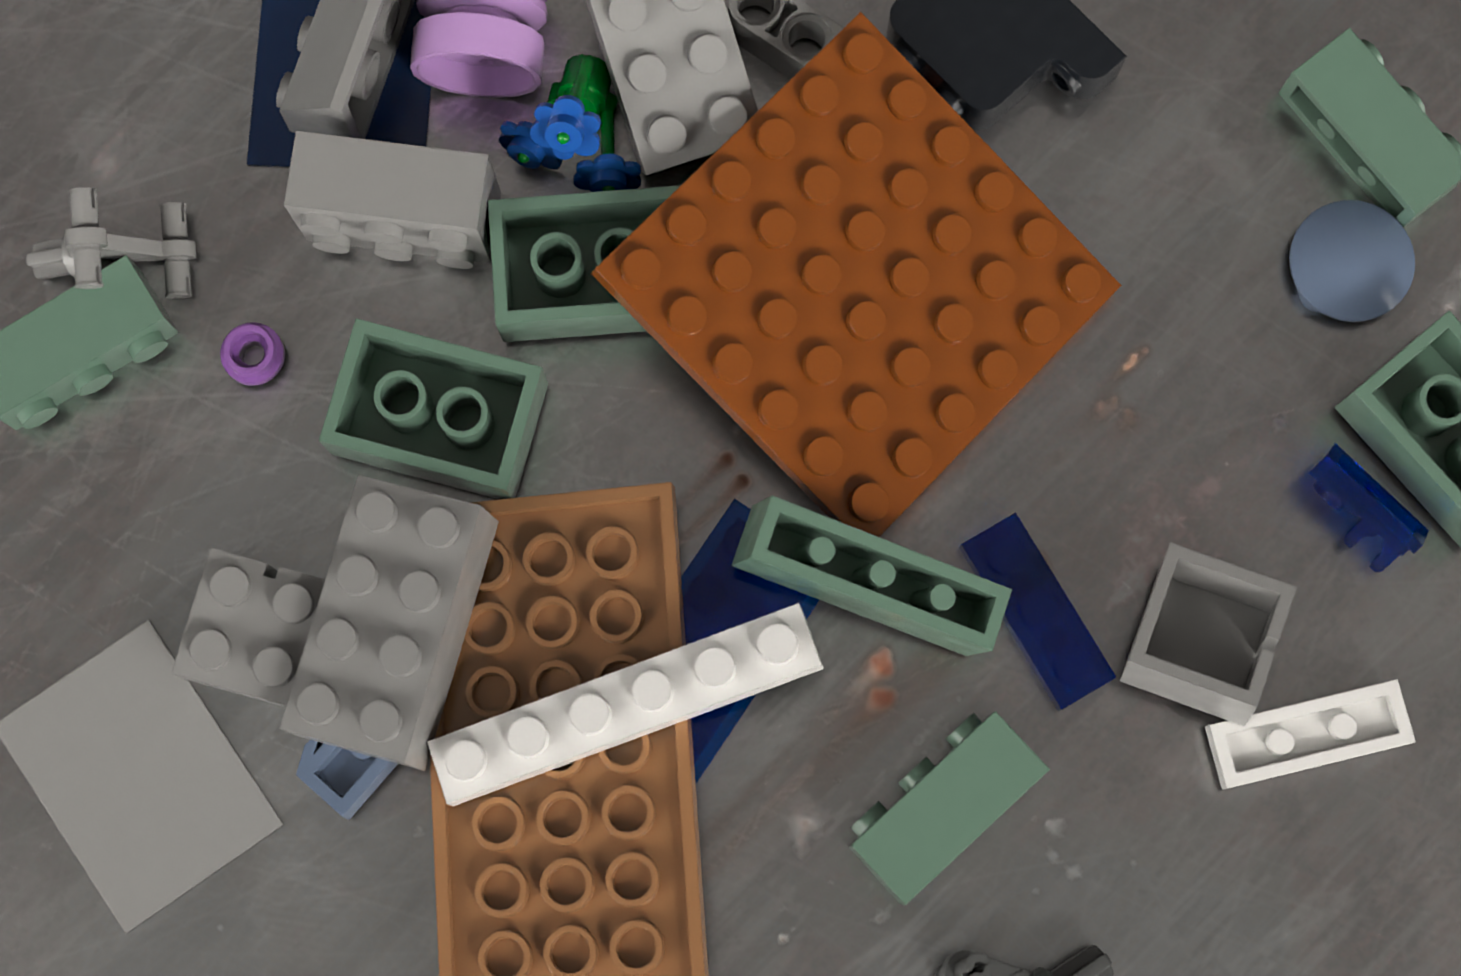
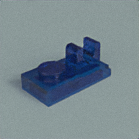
(1347, 485)

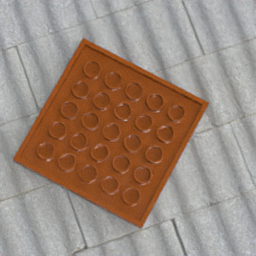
(858, 280)

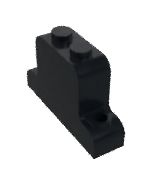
(997, 51)

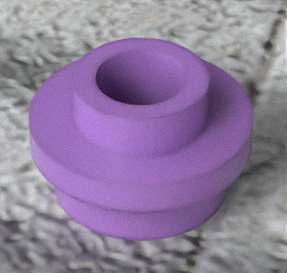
(243, 338)

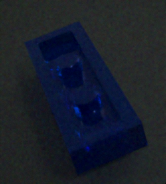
(1039, 612)

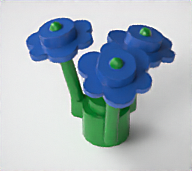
(570, 125)

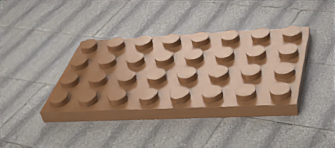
(603, 854)

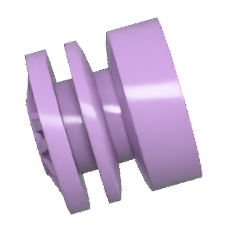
(480, 46)

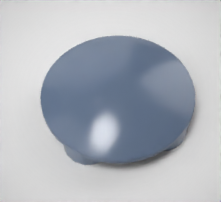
(1351, 261)

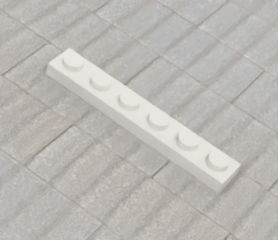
(625, 705)

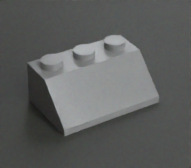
(342, 66)

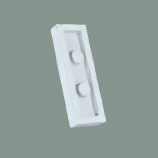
(1310, 734)

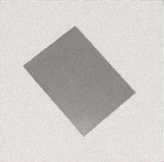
(137, 776)

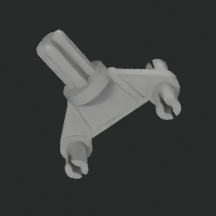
(90, 248)

